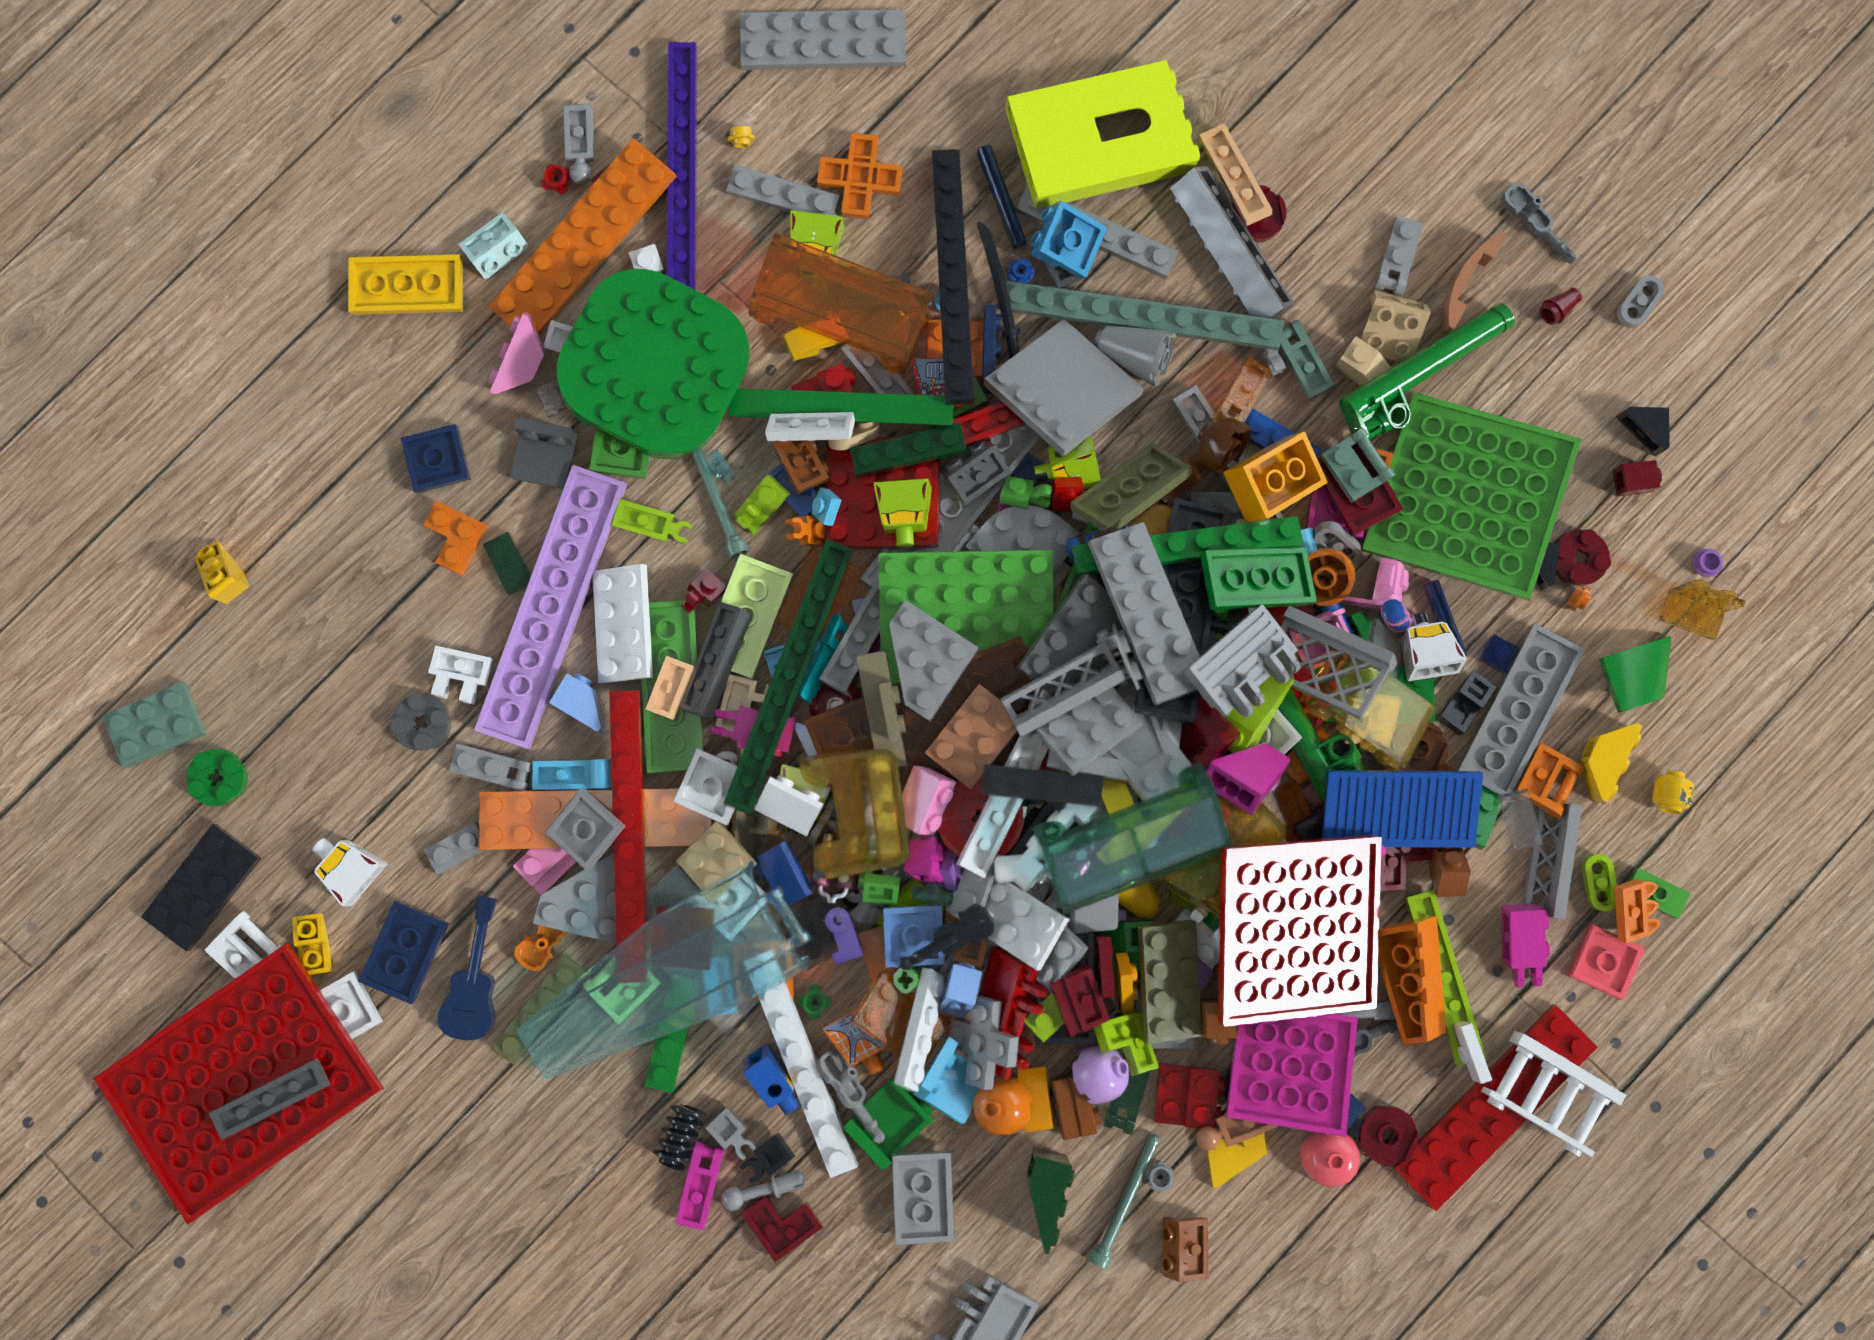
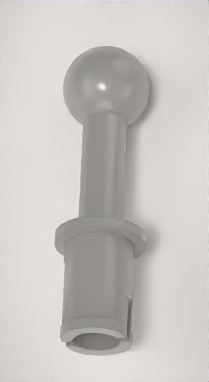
(733, 1197)

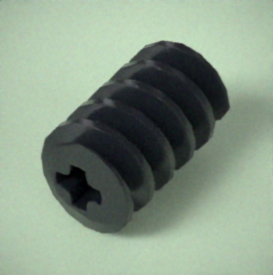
(679, 1136)

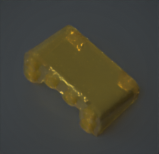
(1392, 721)

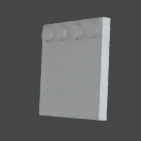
(1063, 387)

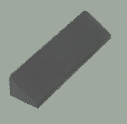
(715, 660)

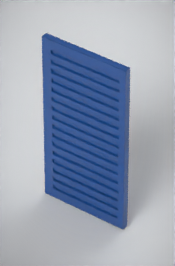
(1404, 806)

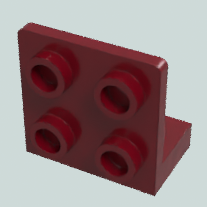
(1208, 736)

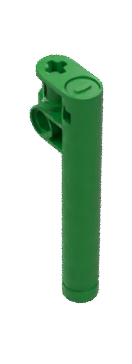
(1374, 401)
(1314, 754)

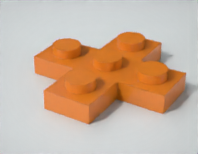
(860, 176)

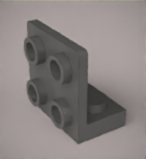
(543, 453)

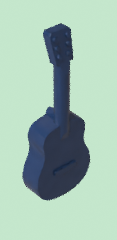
(469, 1005)

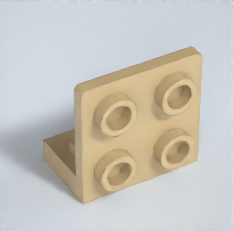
(1395, 325)

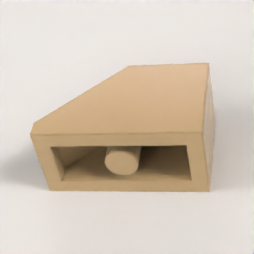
(1361, 362)

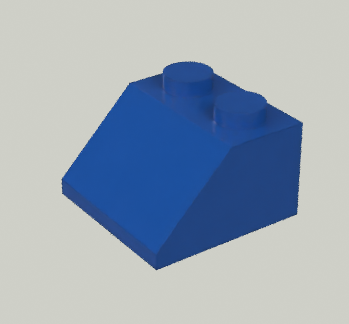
(784, 870)

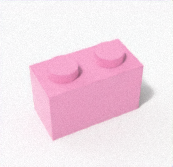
(926, 799)

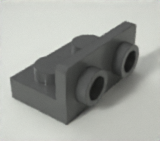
(976, 471)

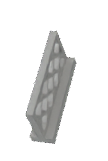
(1344, 644)

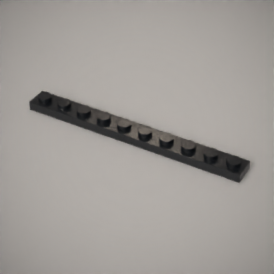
(952, 278)

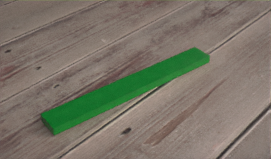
(865, 406)

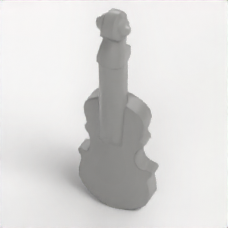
(842, 1077)

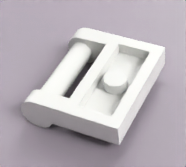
(233, 952)

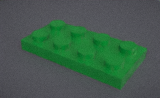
(1258, 577)

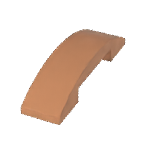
(1452, 307)

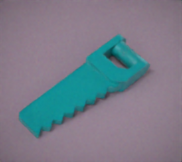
(828, 646)

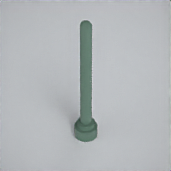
(734, 543)
(1102, 1253)

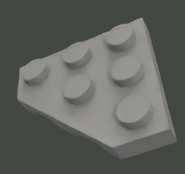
(927, 658)
(582, 903)

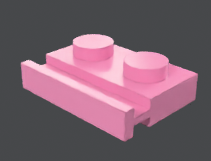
(544, 867)

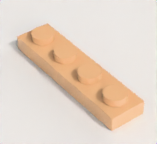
(1235, 174)

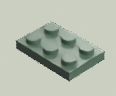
(154, 725)

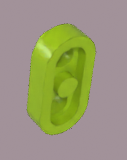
(1600, 882)

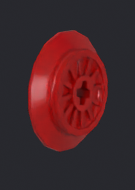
(959, 815)

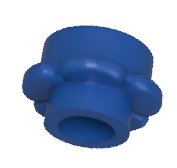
(1025, 265)

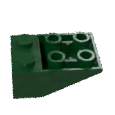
(1047, 1180)

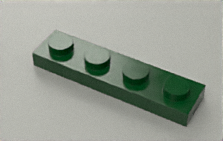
(908, 450)

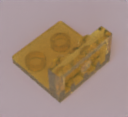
(1698, 608)

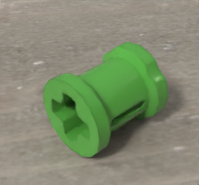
(911, 982)

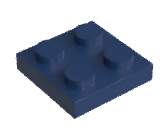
(435, 458)

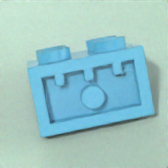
(945, 1084)

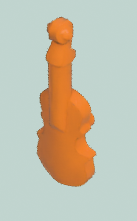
(536, 949)

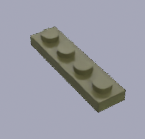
(561, 976)

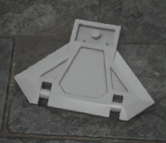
(1144, 759)

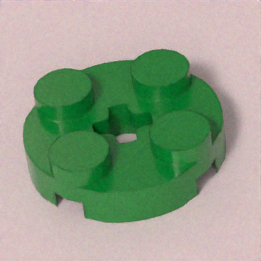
(225, 791)

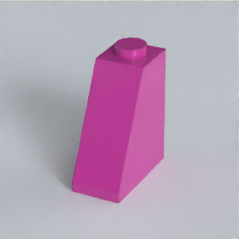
(1247, 775)

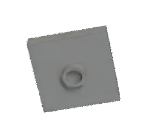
(585, 829)

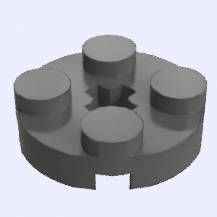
(416, 706)

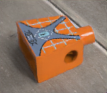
(854, 1043)

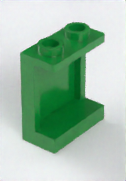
(897, 1116)

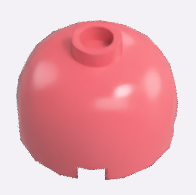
(1329, 1159)

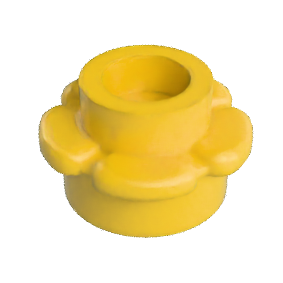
(740, 136)

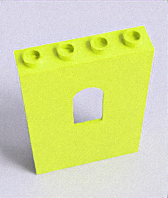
(1063, 146)

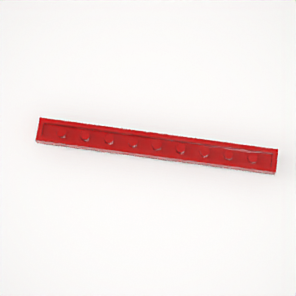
(628, 808)

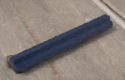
(1001, 196)

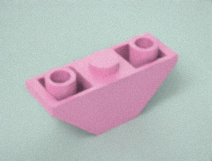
(519, 357)

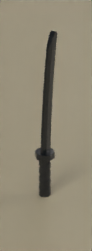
(1010, 330)

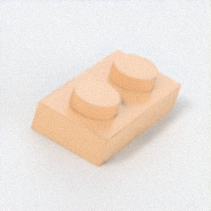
(669, 687)

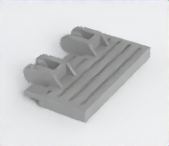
(1237, 663)
(999, 1316)

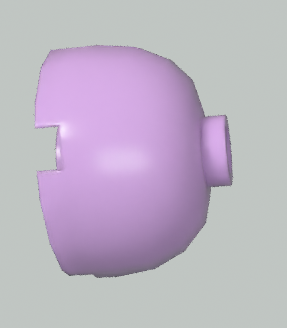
(1100, 1074)

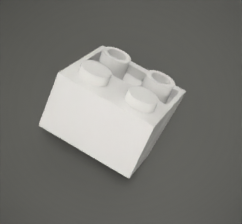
(788, 805)

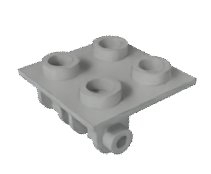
(1118, 640)

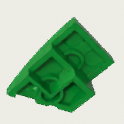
(1637, 674)

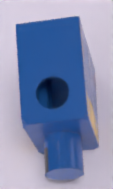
(763, 1070)

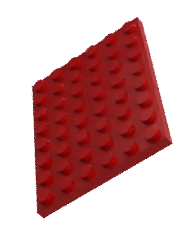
(219, 1052)

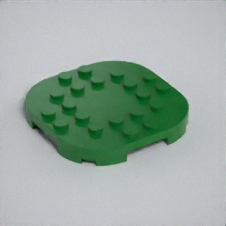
(653, 363)

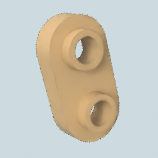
(861, 433)

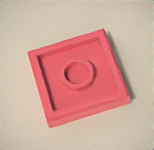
(1605, 962)

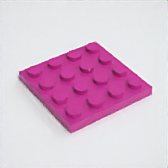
(1294, 1073)

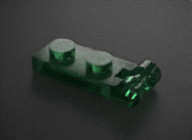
(1129, 1100)

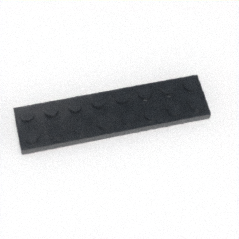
(1192, 598)

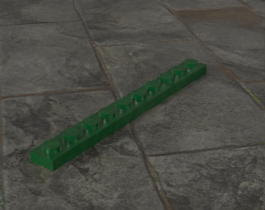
(788, 677)

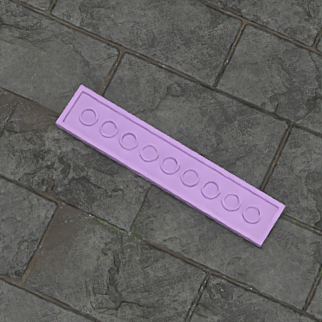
(550, 607)

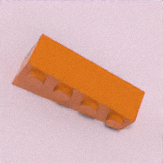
(1413, 977)

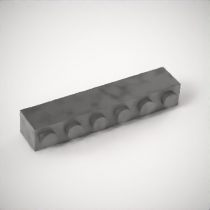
(1231, 244)

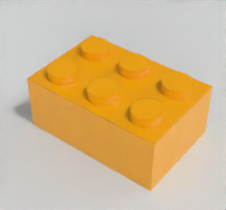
(1275, 477)

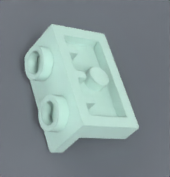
(494, 245)

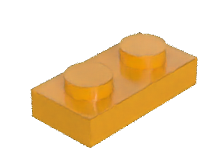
(1126, 988)

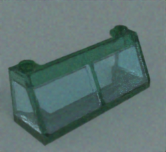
(1134, 842)

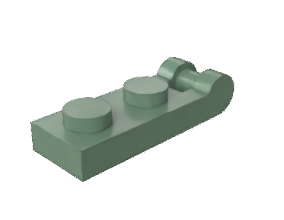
(1305, 361)

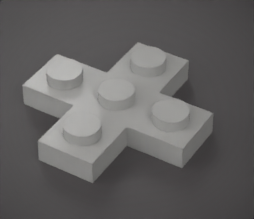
(984, 1042)

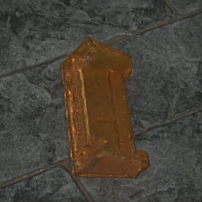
(841, 301)

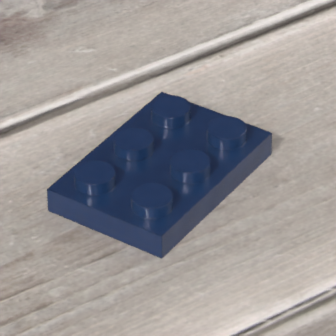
(403, 952)

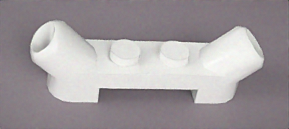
(1026, 868)

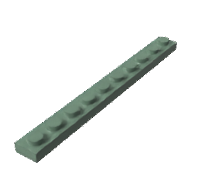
(1136, 313)

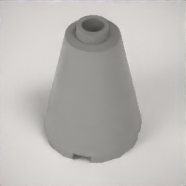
(1138, 350)

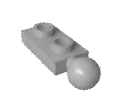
(579, 141)

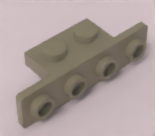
(880, 704)
(747, 827)

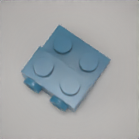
(1067, 239)

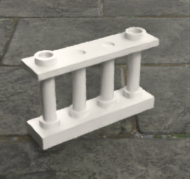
(1577, 1079)

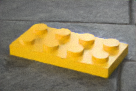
(405, 284)

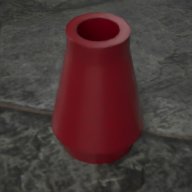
(1558, 307)

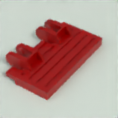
(1012, 982)

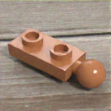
(1231, 1131)

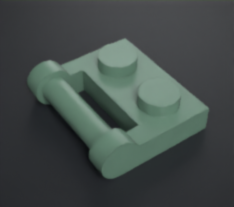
(1350, 471)

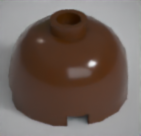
(1222, 442)

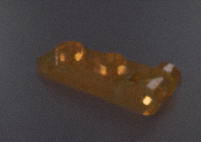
(1244, 390)

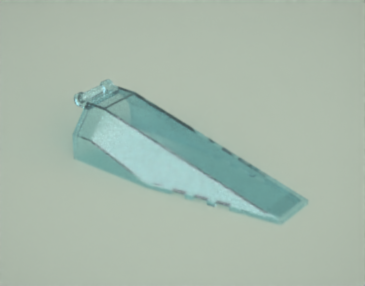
(670, 975)

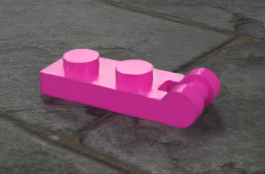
(699, 1187)

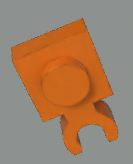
(808, 530)

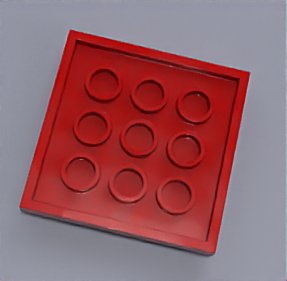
(858, 516)

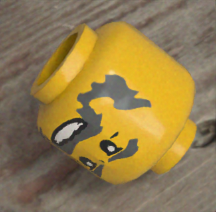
(1672, 792)

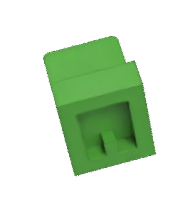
(879, 888)

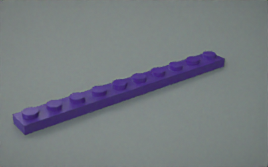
(682, 161)

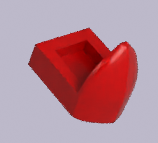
(1064, 491)

